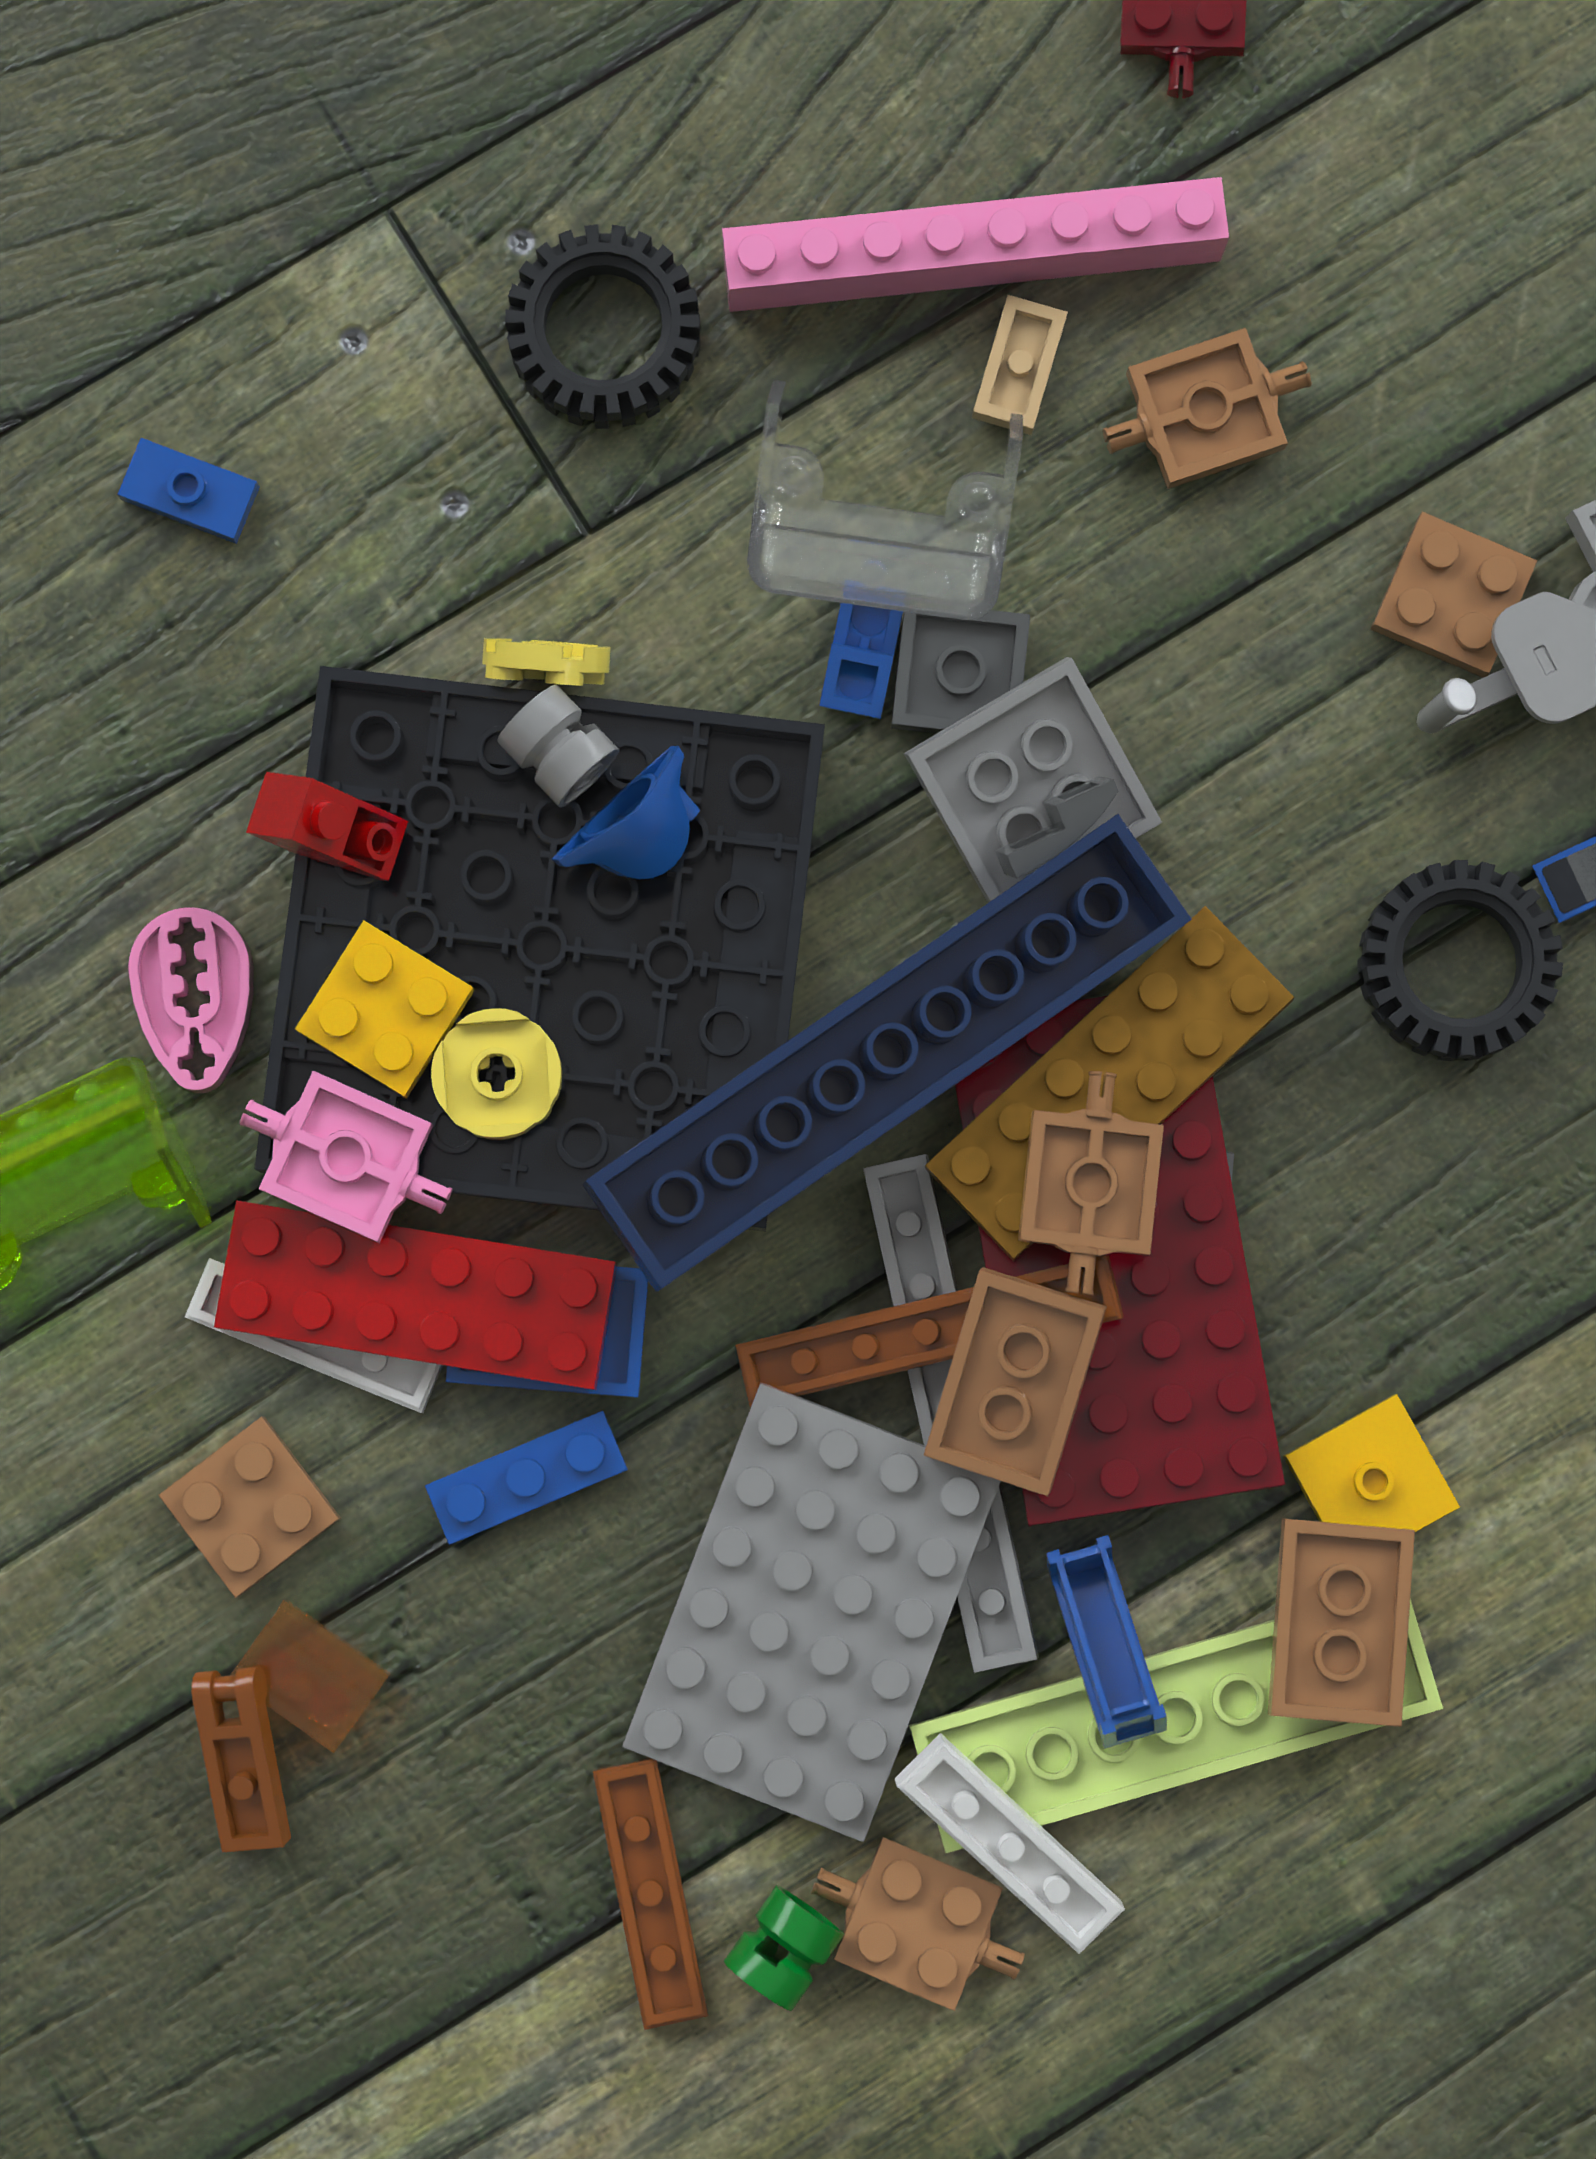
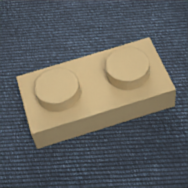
(1019, 363)

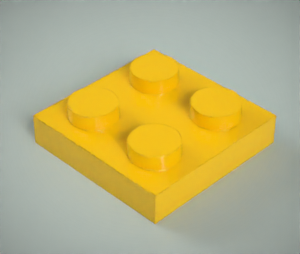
(385, 1009)

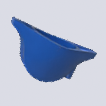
(641, 827)

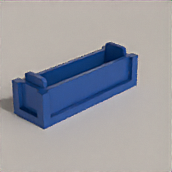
(1106, 1644)

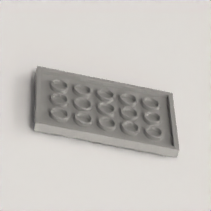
(811, 1612)

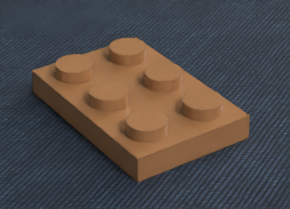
(1015, 1381)
(1341, 1622)

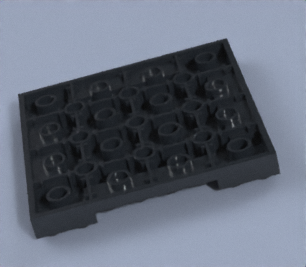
(636, 981)

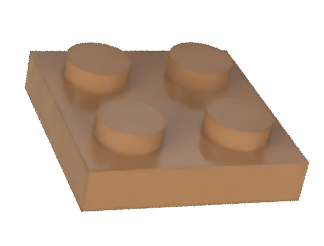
(1451, 593)
(249, 1507)

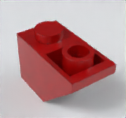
(326, 825)

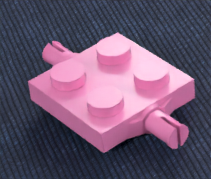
(346, 1156)

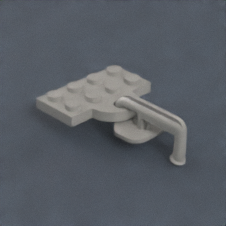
(1544, 651)

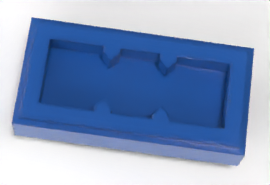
(188, 490)

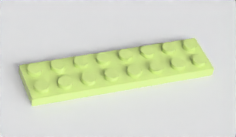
(1216, 1701)

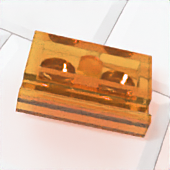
(313, 1675)

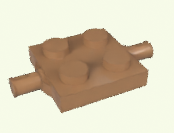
(1207, 408)
(1090, 1182)
(918, 1923)

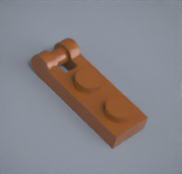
(240, 1760)

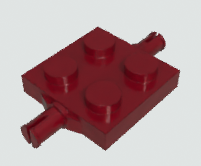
(1183, 33)

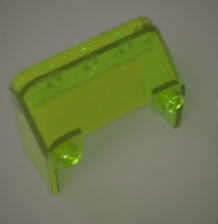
(87, 1149)

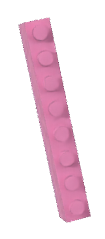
(975, 244)

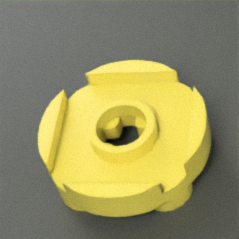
(562, 661)
(469, 1048)

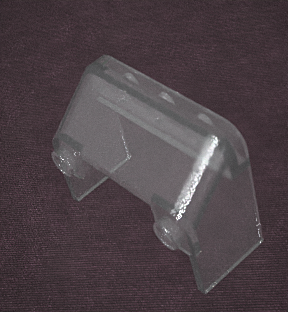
(873, 552)

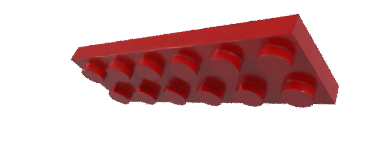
(417, 1296)

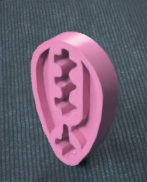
(157, 989)

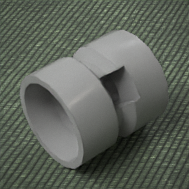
(556, 743)

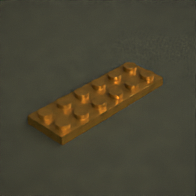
(1156, 1031)

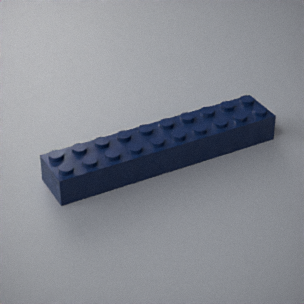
(885, 1052)

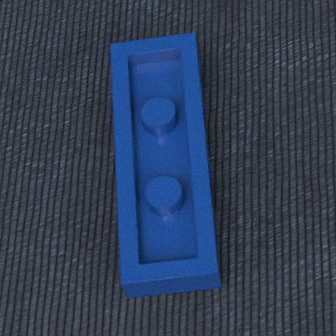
(526, 1477)

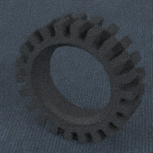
(603, 255)
(1517, 914)

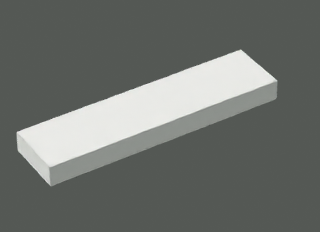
(389, 1377)
(1009, 1843)

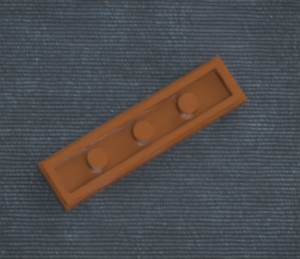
(650, 1893)

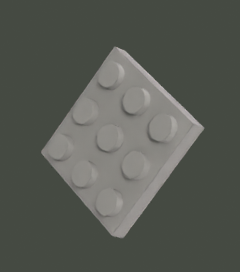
(1011, 756)

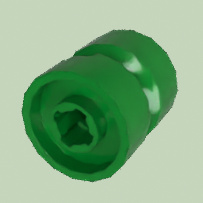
(796, 1927)

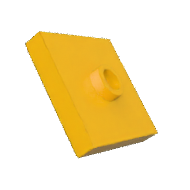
(1373, 1472)

